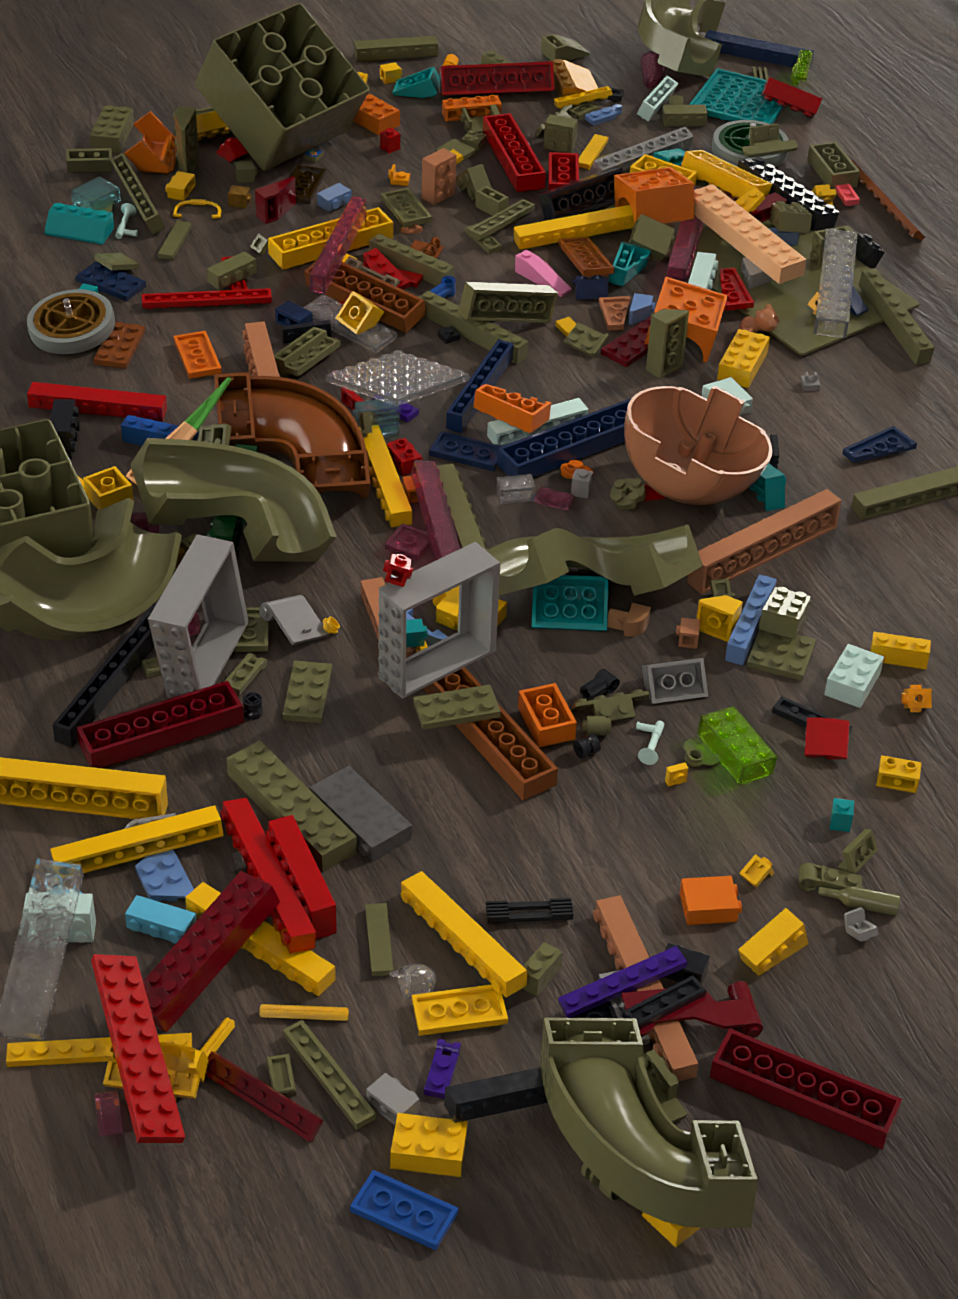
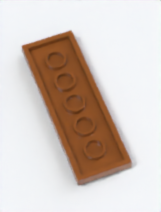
(586, 256)

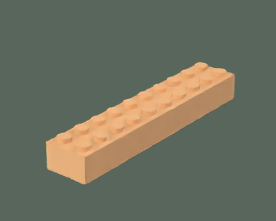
(748, 235)

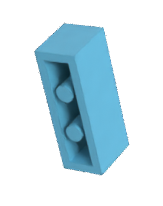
(158, 919)

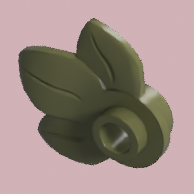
(699, 754)

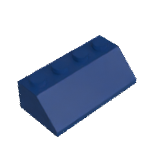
(137, 430)

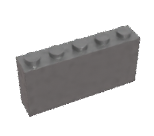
(363, 812)

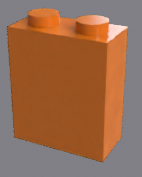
(710, 900)

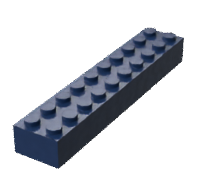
(565, 442)

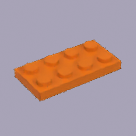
(197, 354)

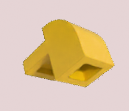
(825, 193)

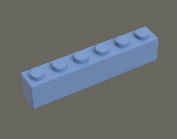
(748, 622)

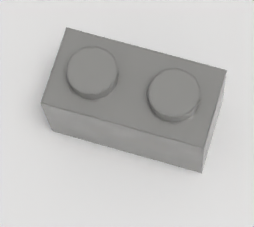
(390, 1097)

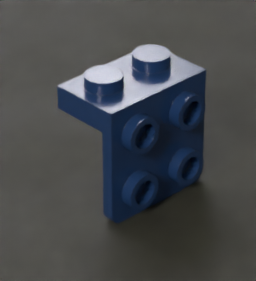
(590, 288)

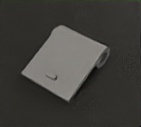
(294, 618)

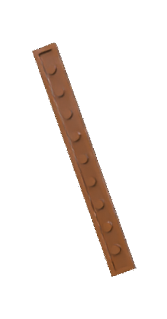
(892, 208)

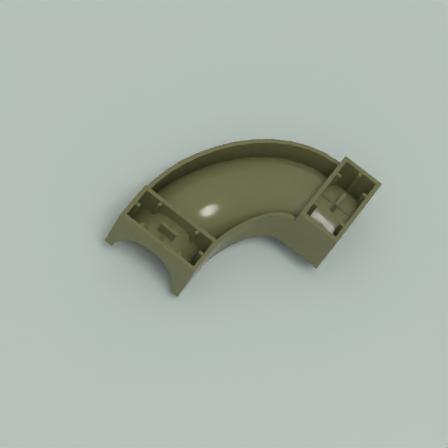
(672, 32)
(215, 479)
(625, 1138)

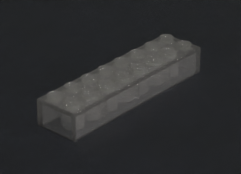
(40, 950)

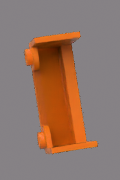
(156, 150)

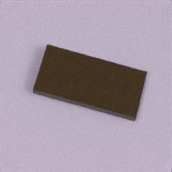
(307, 182)

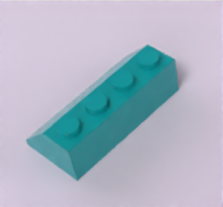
(79, 223)

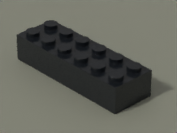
(580, 195)

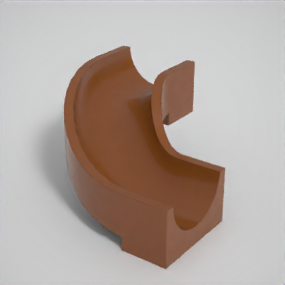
(297, 422)

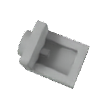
(858, 926)

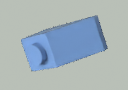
(641, 308)

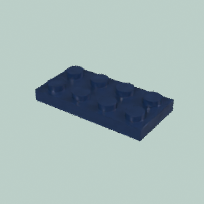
(111, 282)

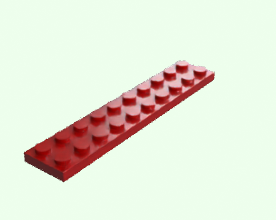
(137, 1050)

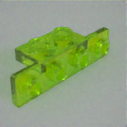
(802, 66)

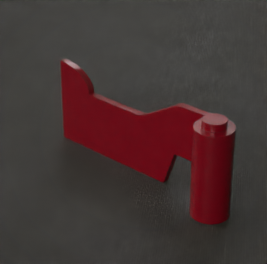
(733, 1013)

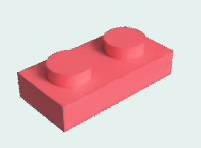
(847, 194)

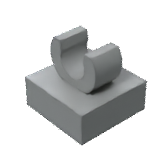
(810, 382)

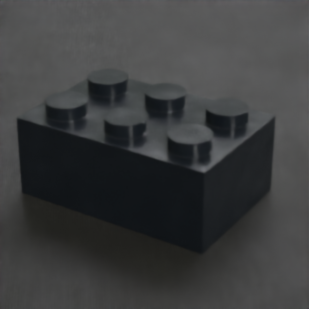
(65, 422)

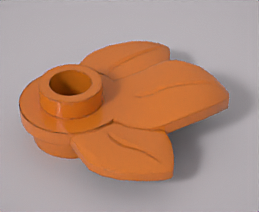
(568, 469)

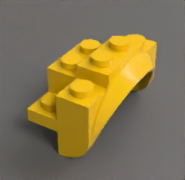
(184, 1066)

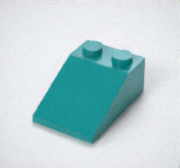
(419, 85)

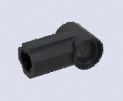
(602, 683)

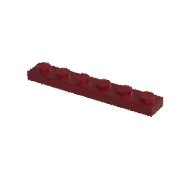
(263, 1097)

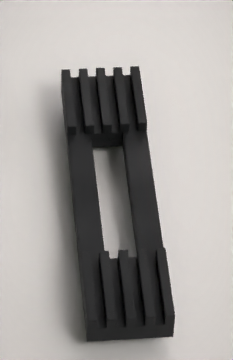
(499, 910)

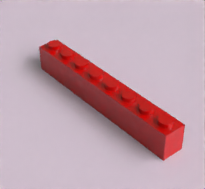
(99, 401)

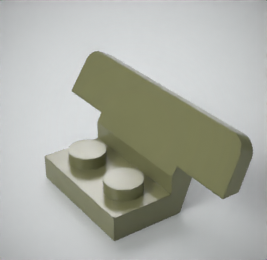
(766, 140)

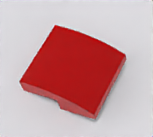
(827, 738)

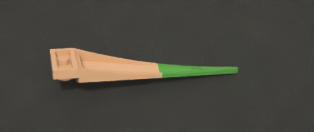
(192, 424)

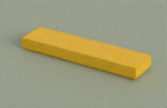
(592, 151)

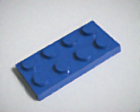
(404, 1210)

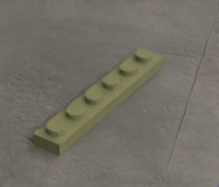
(501, 219)
(329, 1074)

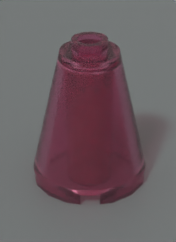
(651, 70)

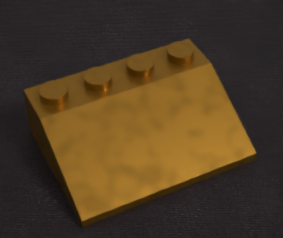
(571, 78)

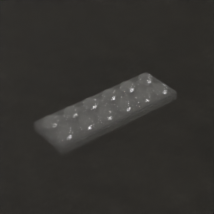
(373, 339)

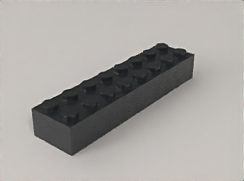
(823, 214)

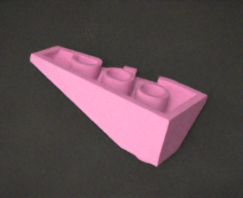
(540, 272)

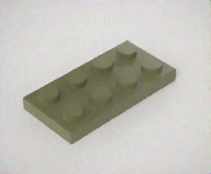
(406, 207)
(307, 692)
(456, 707)

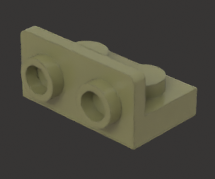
(858, 852)

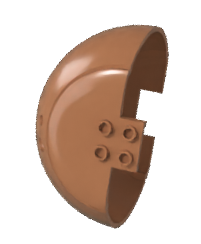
(694, 445)

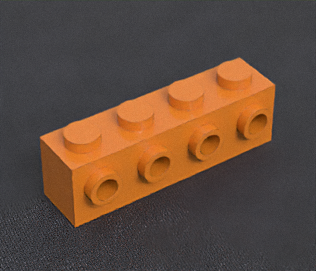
(475, 106)

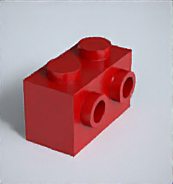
(403, 455)

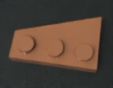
(614, 311)

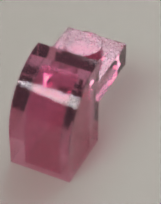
(108, 1113)

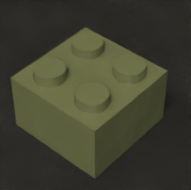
(560, 133)

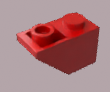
(231, 150)

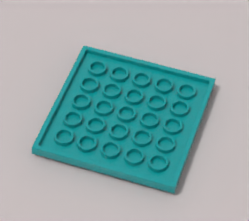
(736, 97)

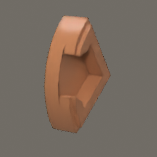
(411, 230)

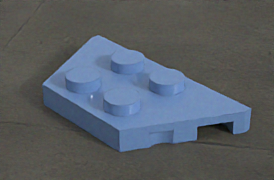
(163, 877)

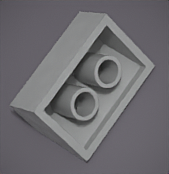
(675, 680)

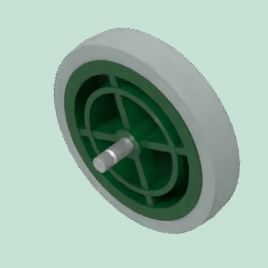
(734, 135)

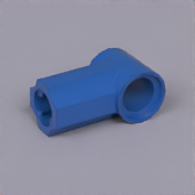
(446, 288)

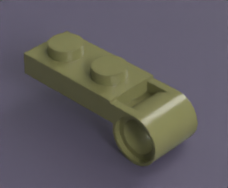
(815, 875)

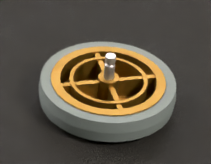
(71, 321)

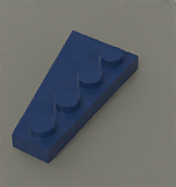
(880, 444)

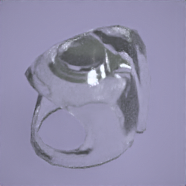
(415, 979)

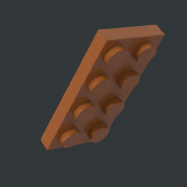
(120, 345)

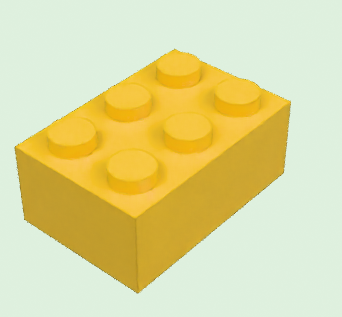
(428, 1145)

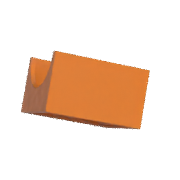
(656, 194)
(704, 310)

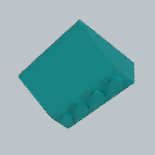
(571, 603)

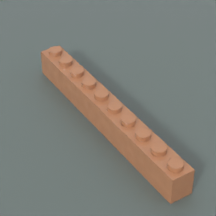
(627, 948)

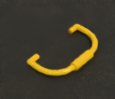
(203, 202)

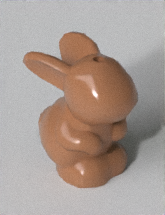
(765, 320)

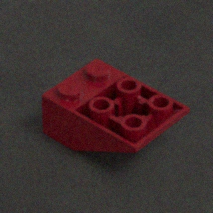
(275, 200)

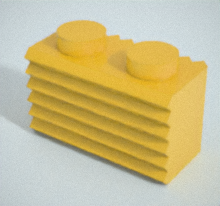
(180, 185)

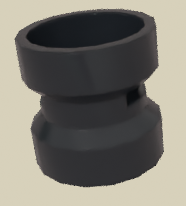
(252, 706)
(585, 746)

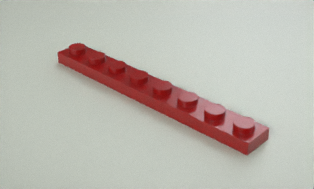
(206, 298)

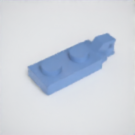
(604, 114)

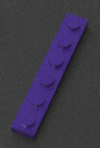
(622, 982)

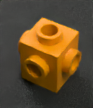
(923, 698)

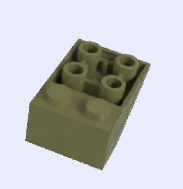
(561, 48)

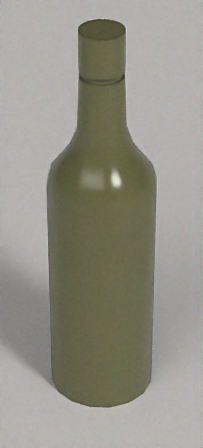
(864, 898)

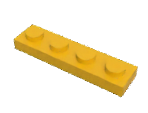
(588, 96)

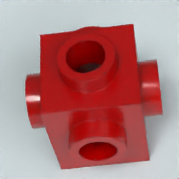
(397, 569)

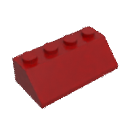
(791, 96)

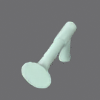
(128, 210)
(648, 755)

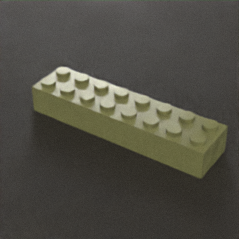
(283, 794)

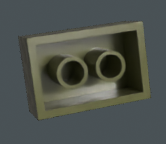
(784, 612)

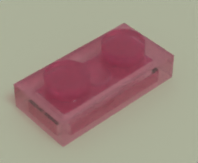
(554, 498)

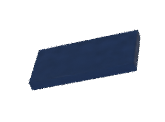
(465, 451)

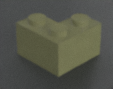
(473, 180)

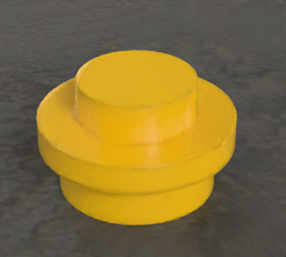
(330, 625)

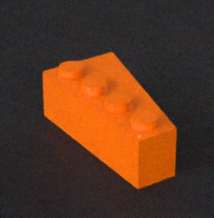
(512, 408)

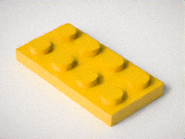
(459, 1009)

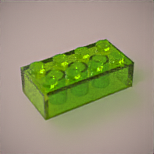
(737, 744)

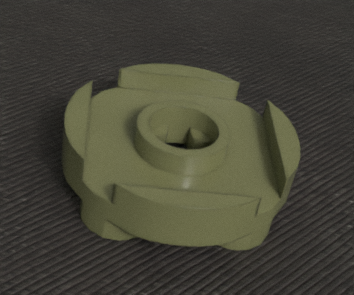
(624, 486)

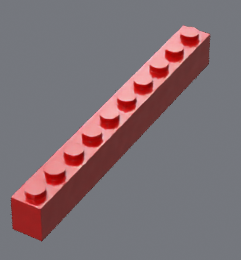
(262, 863)

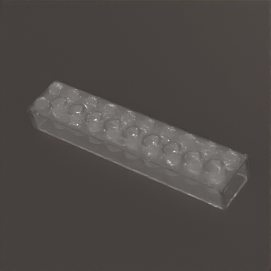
(835, 283)

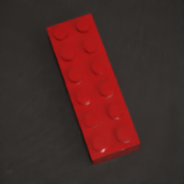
(303, 874)

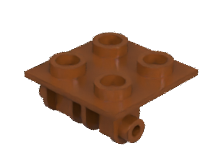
(432, 248)

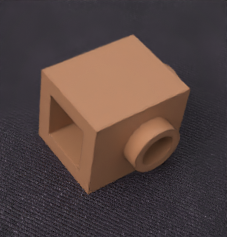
(688, 632)

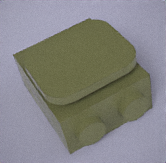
(652, 236)

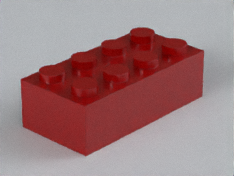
(562, 169)

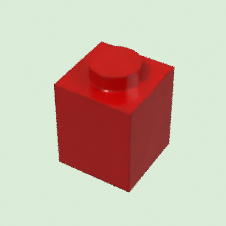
(390, 140)

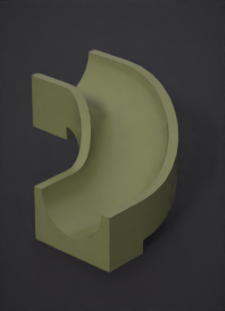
(638, 561)
(86, 593)

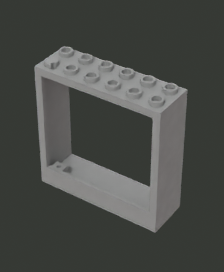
(207, 577)
(478, 583)

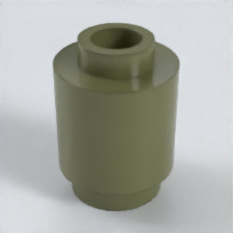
(597, 725)

